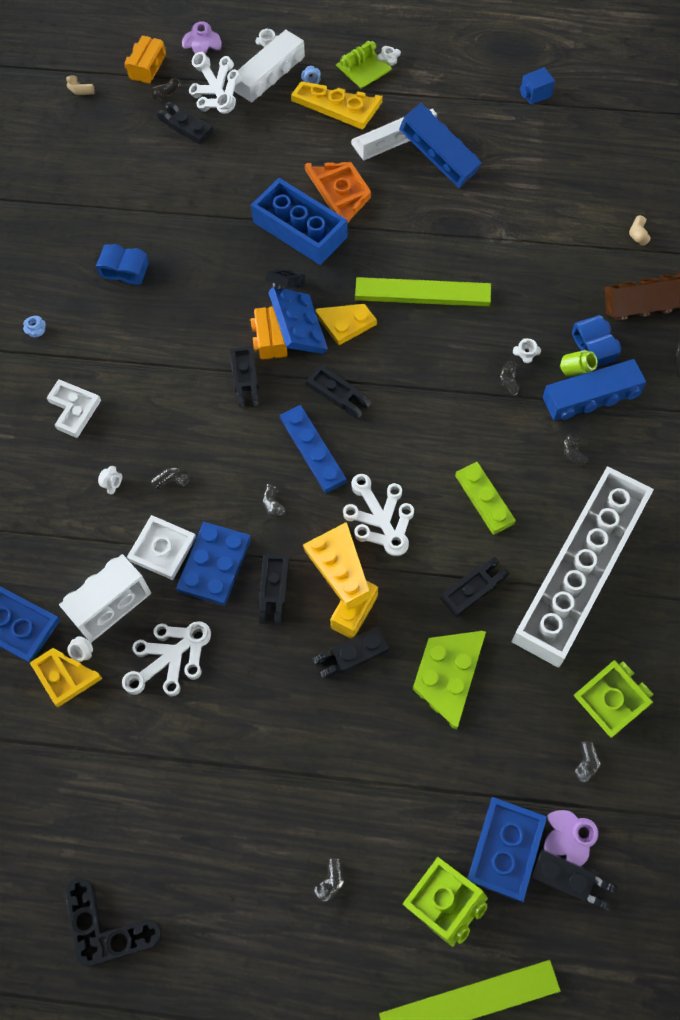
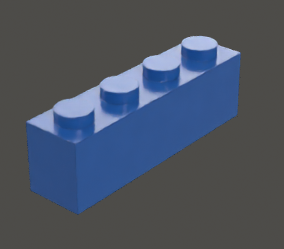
(439, 145)
(594, 390)

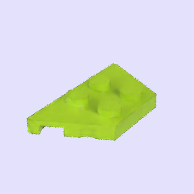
(448, 672)

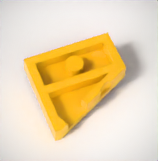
(346, 321)
(63, 676)

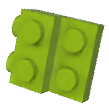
(614, 697)
(446, 902)

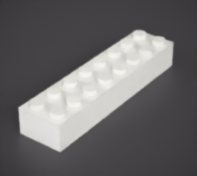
(582, 567)

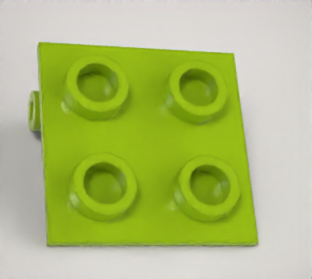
(363, 65)

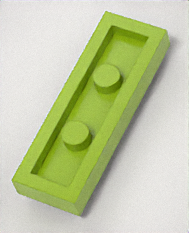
(485, 498)

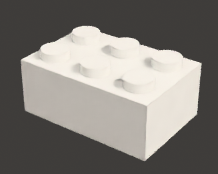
(105, 597)

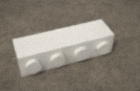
(269, 65)

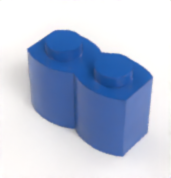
(122, 264)
(595, 336)

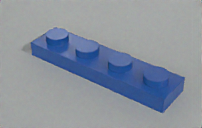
(313, 449)

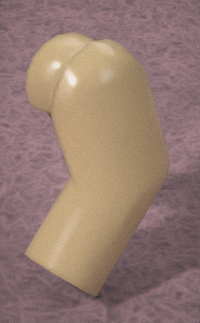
(77, 88)
(637, 231)

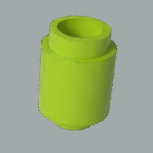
(578, 363)

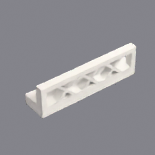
(380, 139)

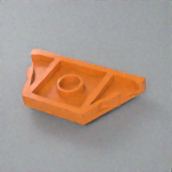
(340, 187)

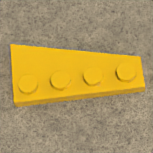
(347, 107)
(339, 564)

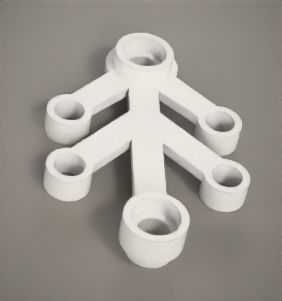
(225, 100)
(380, 517)
(170, 655)

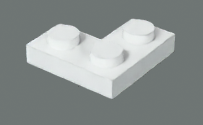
(78, 407)

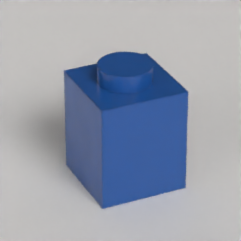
(537, 86)

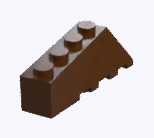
(643, 298)

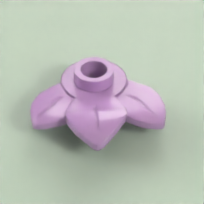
(202, 40)
(565, 836)

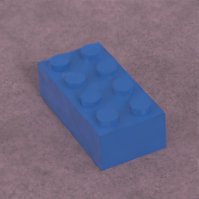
(299, 221)

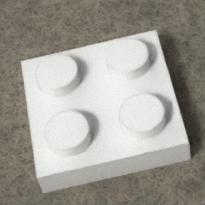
(161, 547)

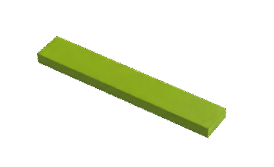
(423, 291)
(482, 997)

